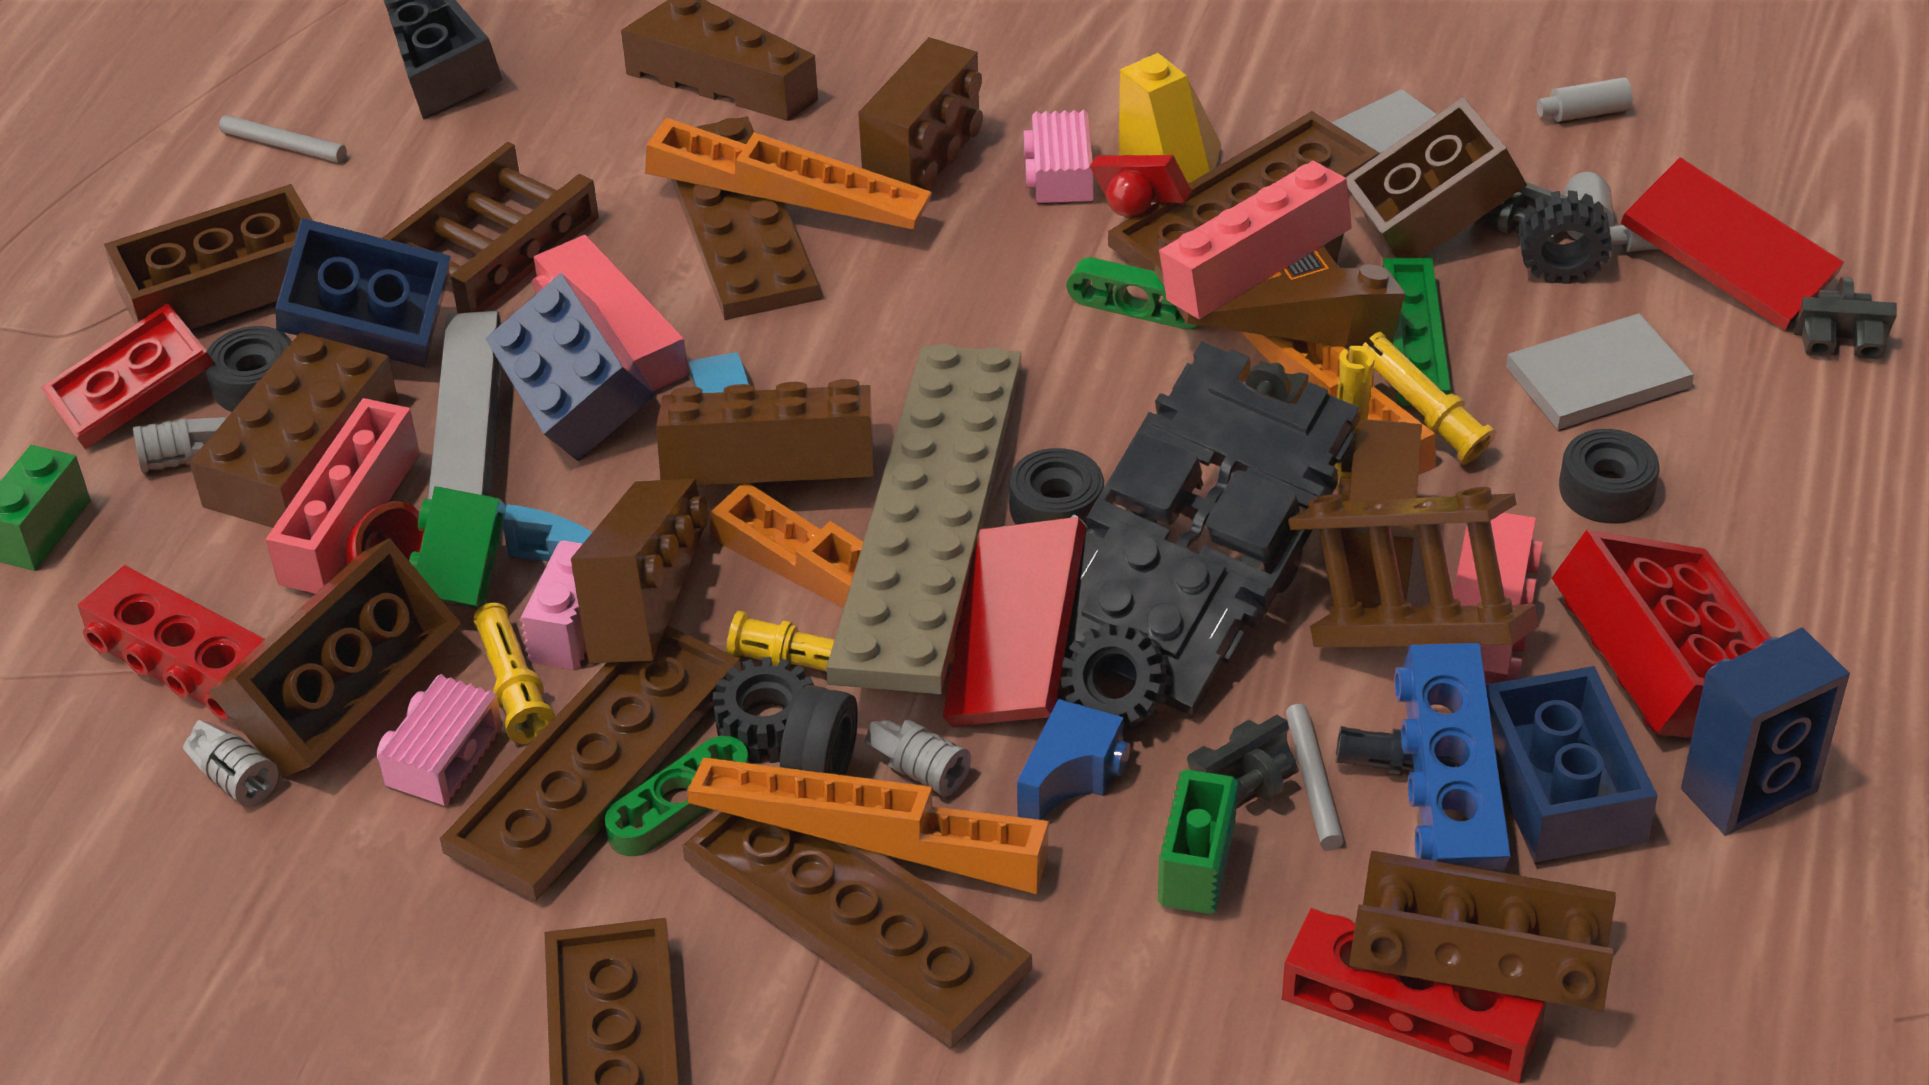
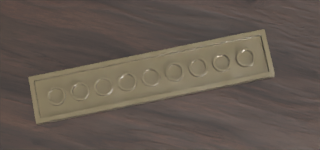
(926, 522)

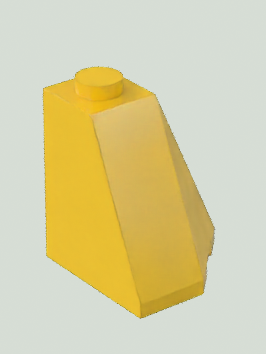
(1165, 117)

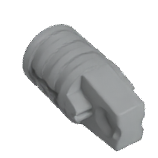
(172, 442)
(921, 754)
(231, 763)

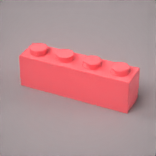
(1255, 239)
(641, 329)
(349, 481)
(1516, 556)

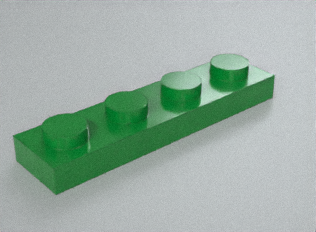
(1419, 324)

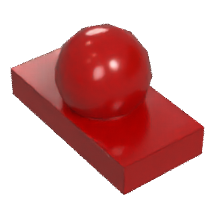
(1138, 181)

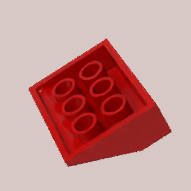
(1658, 619)

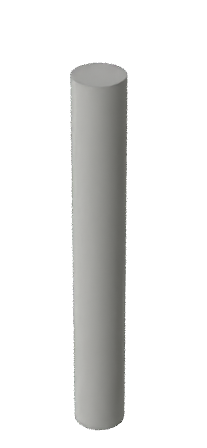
(283, 138)
(1314, 777)

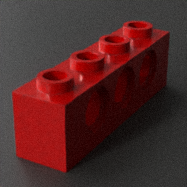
(164, 635)
(1450, 1020)

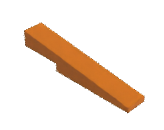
(781, 174)
(1322, 366)
(789, 544)
(879, 818)

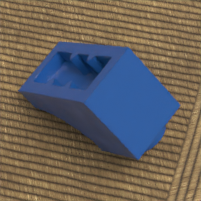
(1071, 758)

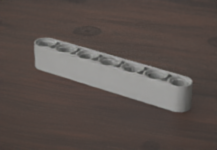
(467, 405)

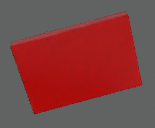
(127, 375)

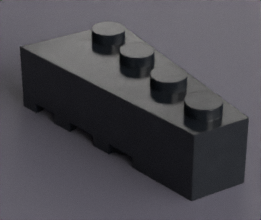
(442, 52)

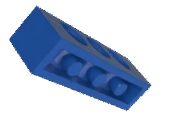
(1455, 679)

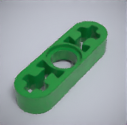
(1102, 297)
(664, 817)

